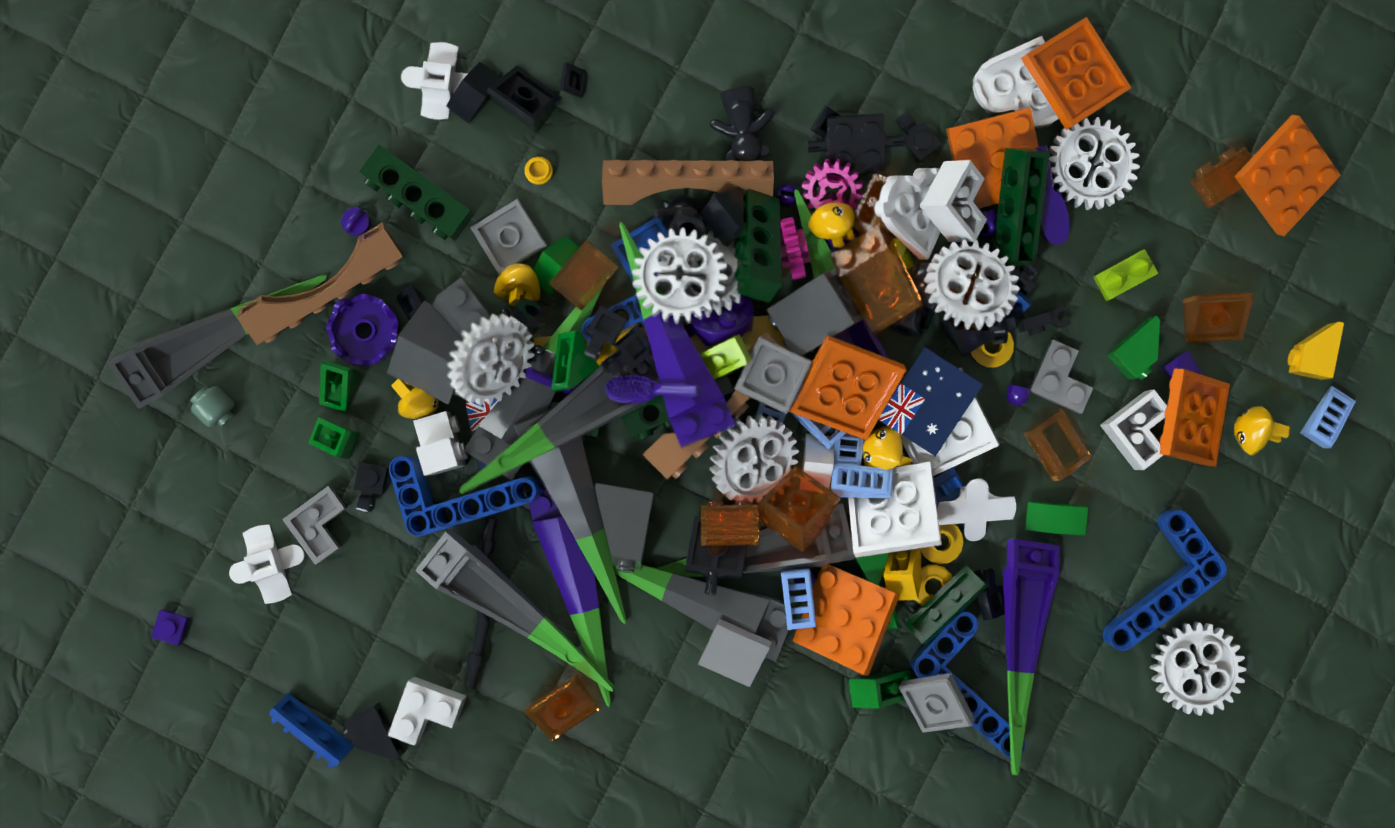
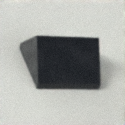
(524, 98)

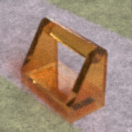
(1045, 451)

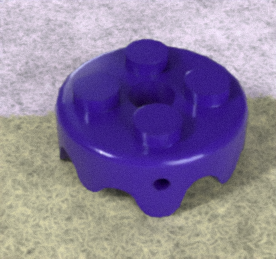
(344, 325)
(722, 327)

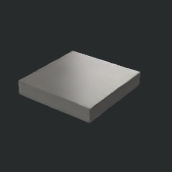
(508, 236)
(773, 375)
(734, 652)
(936, 703)

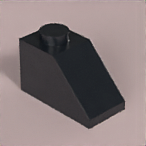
(370, 733)

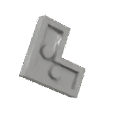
(1053, 381)
(309, 522)

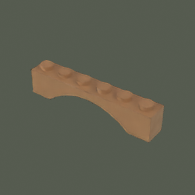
(631, 180)
(270, 314)
(666, 451)

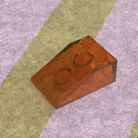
(876, 278)

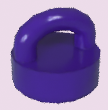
(990, 216)
(355, 221)

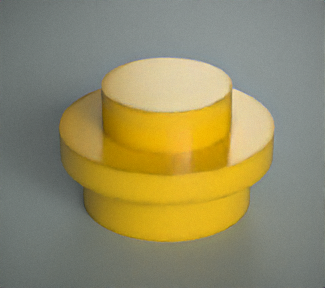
(538, 170)

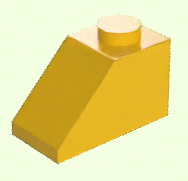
(1317, 353)
(904, 573)

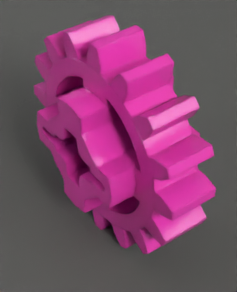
(826, 180)
(793, 248)

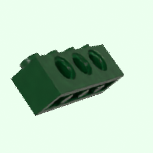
(384, 163)
(1021, 205)
(759, 248)
(642, 429)

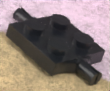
(856, 141)
(714, 561)

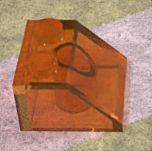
(798, 508)

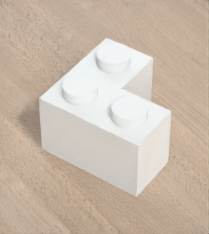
(951, 201)
(1131, 430)
(439, 443)
(422, 703)

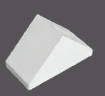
(818, 460)

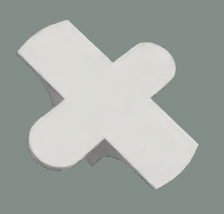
(435, 79)
(975, 508)
(266, 564)

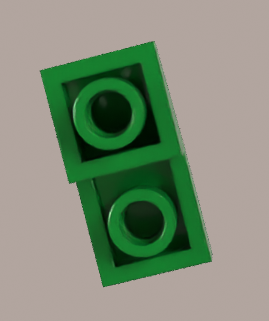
(1057, 518)

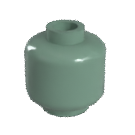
(212, 406)

